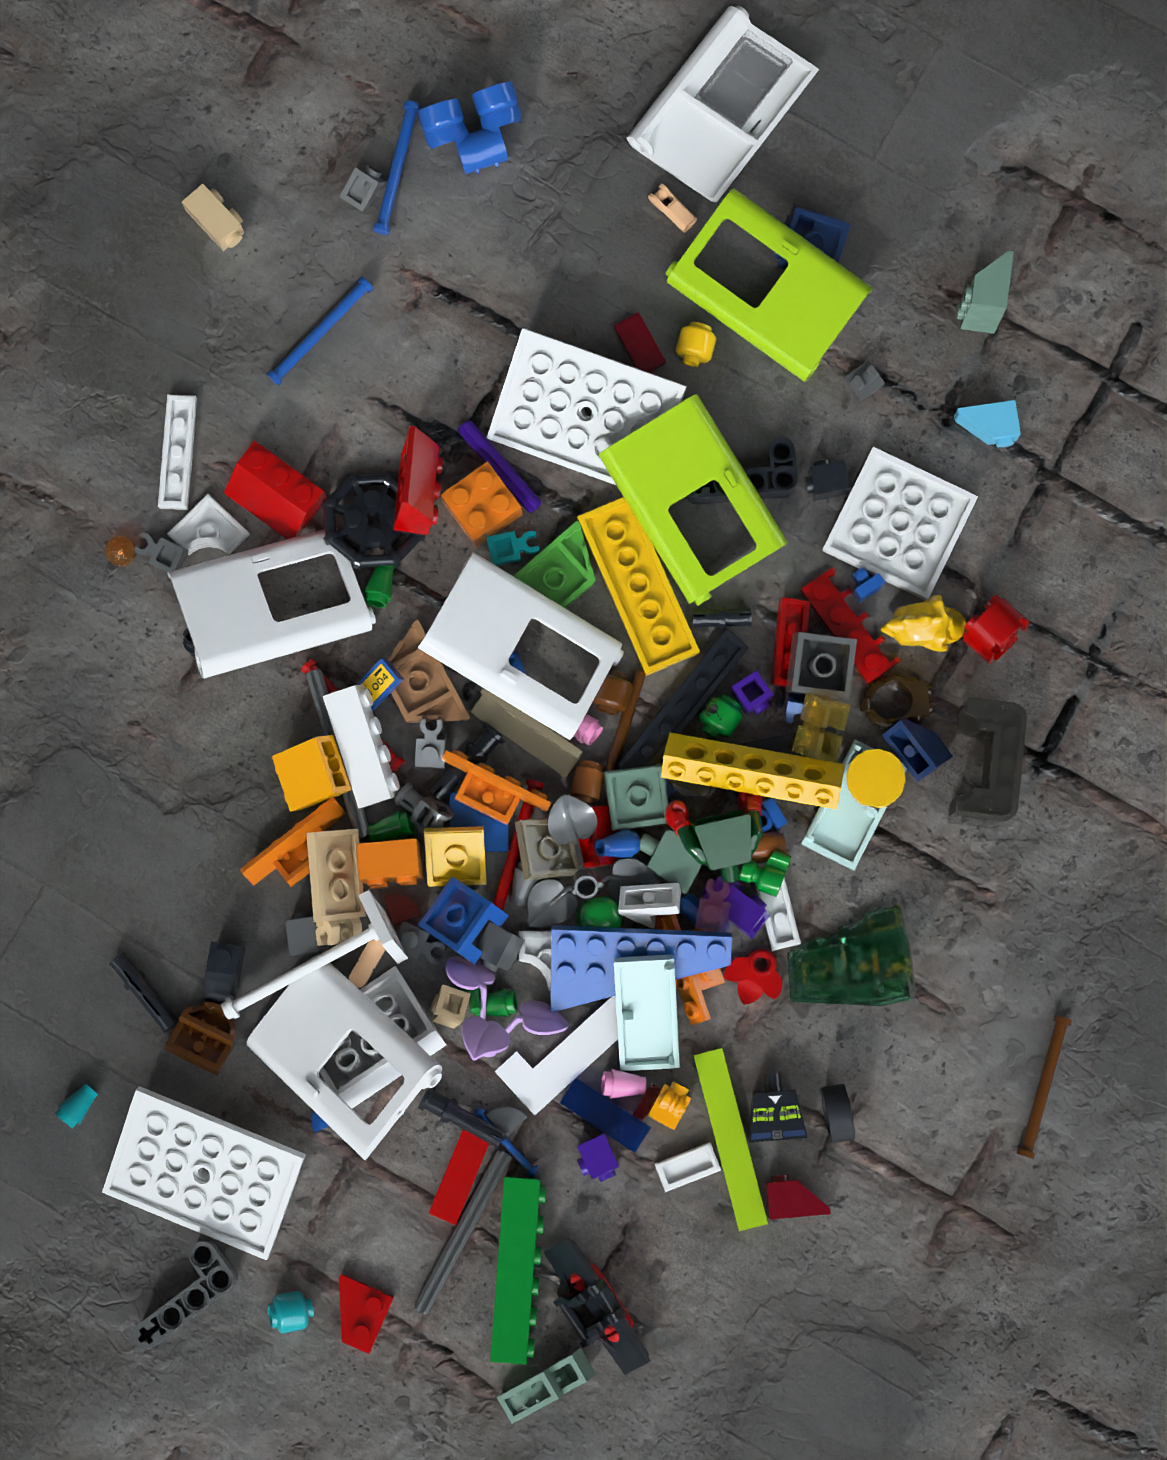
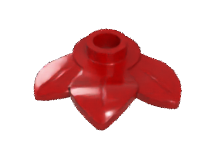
(754, 981)

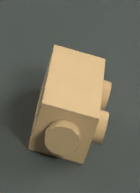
(211, 215)

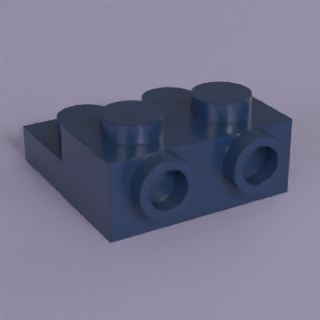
(821, 231)

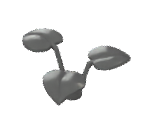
(548, 899)

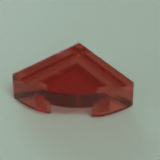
(401, 908)
(646, 1102)

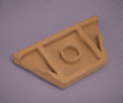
(425, 683)

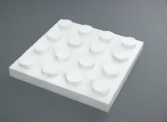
(900, 523)

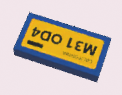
(381, 681)

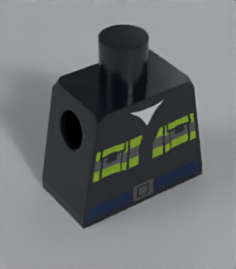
(775, 1113)

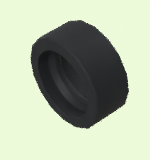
(837, 1113)

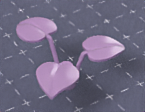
(489, 1037)

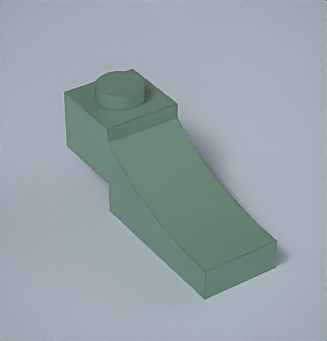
(546, 1385)

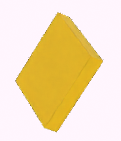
(455, 853)

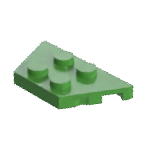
(561, 569)

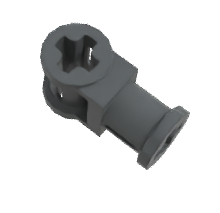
(425, 811)

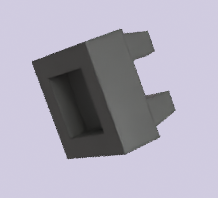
(864, 381)

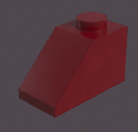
(791, 1199)

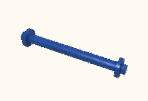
(510, 1147)

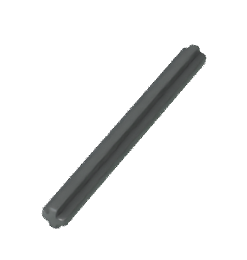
(318, 690)
(462, 1232)

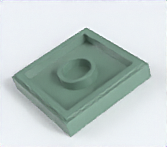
(636, 797)

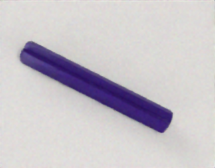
(506, 473)

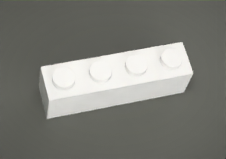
(361, 745)

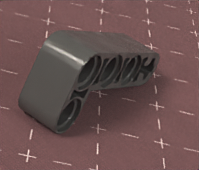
(183, 1300)

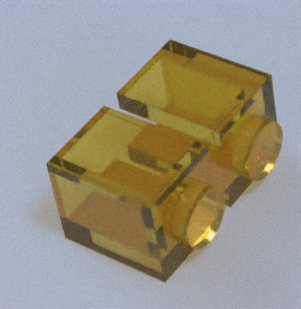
(810, 738)

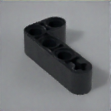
(767, 475)

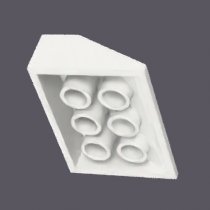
(356, 1067)

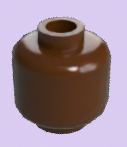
(613, 694)

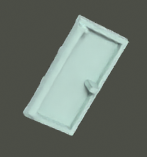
(844, 831)
(646, 1012)

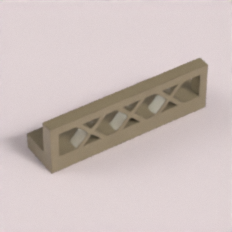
(527, 733)

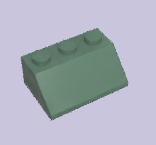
(987, 296)

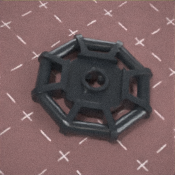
(356, 519)

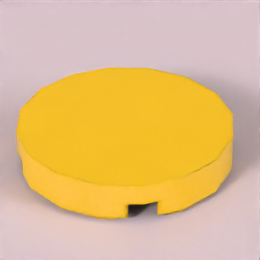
(875, 778)

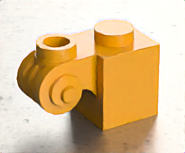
(670, 1105)

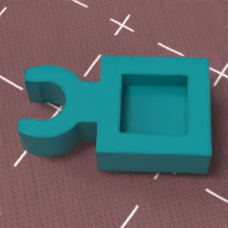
(506, 548)

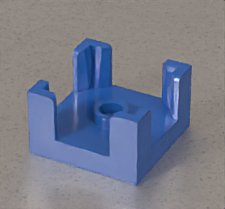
(459, 917)

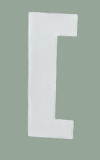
(561, 1066)

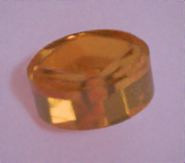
(120, 551)

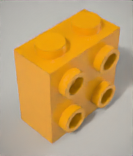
(311, 773)

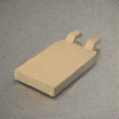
(335, 885)

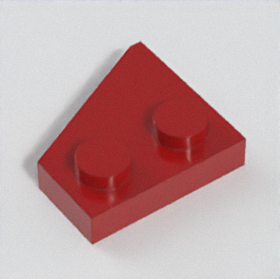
(361, 1312)

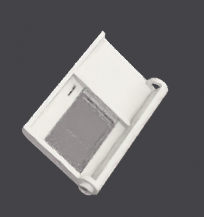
(716, 99)

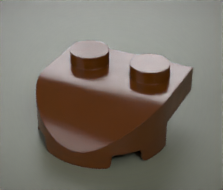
(203, 1037)

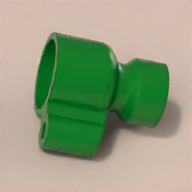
(767, 877)

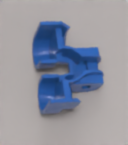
(481, 148)

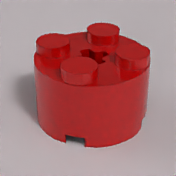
(995, 629)

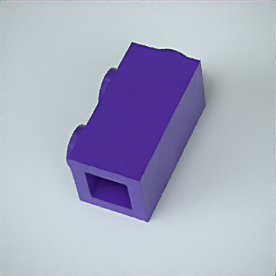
(745, 912)

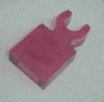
(713, 912)

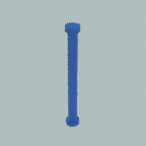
(381, 226)
(320, 330)

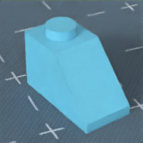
(991, 422)

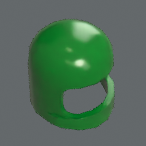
(599, 912)

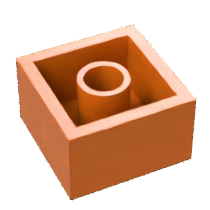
(481, 504)
(390, 863)

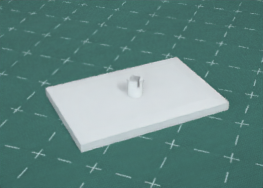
(547, 401)
(165, 1166)

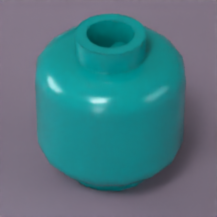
(290, 1312)

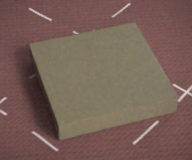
(542, 854)

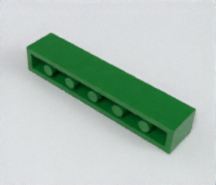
(516, 1270)

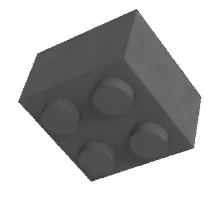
(821, 665)

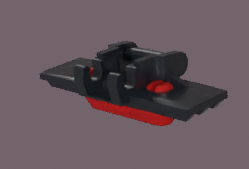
(588, 1286)

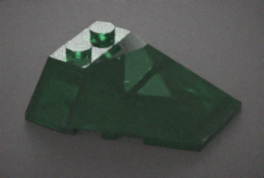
(857, 964)

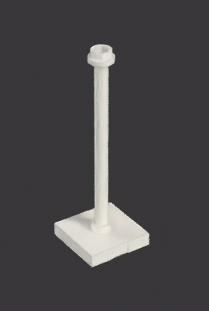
(379, 929)

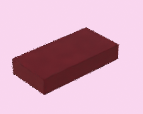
(639, 343)

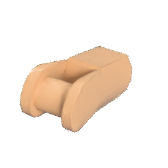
(675, 210)
(367, 962)

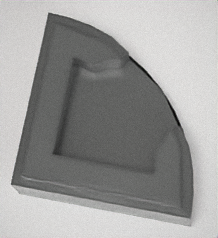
(506, 1118)

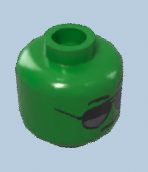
(720, 716)

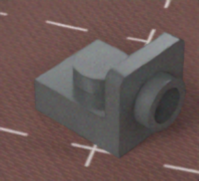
(362, 186)

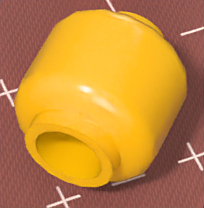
(695, 344)

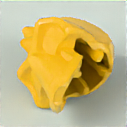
(926, 625)

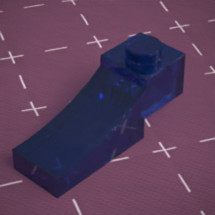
(605, 1115)

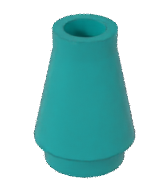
(76, 1106)

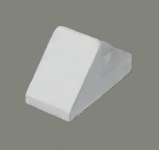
(646, 901)

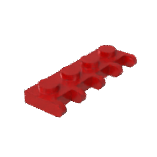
(843, 623)

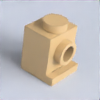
(449, 1006)

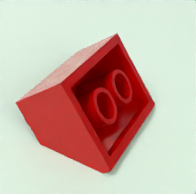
(417, 484)
(274, 491)

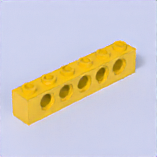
(753, 770)

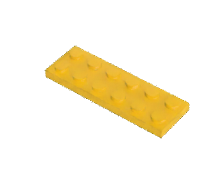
(638, 586)

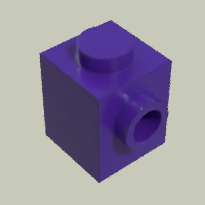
(752, 694)
(597, 1158)

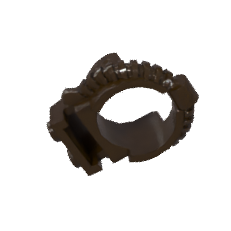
(917, 694)

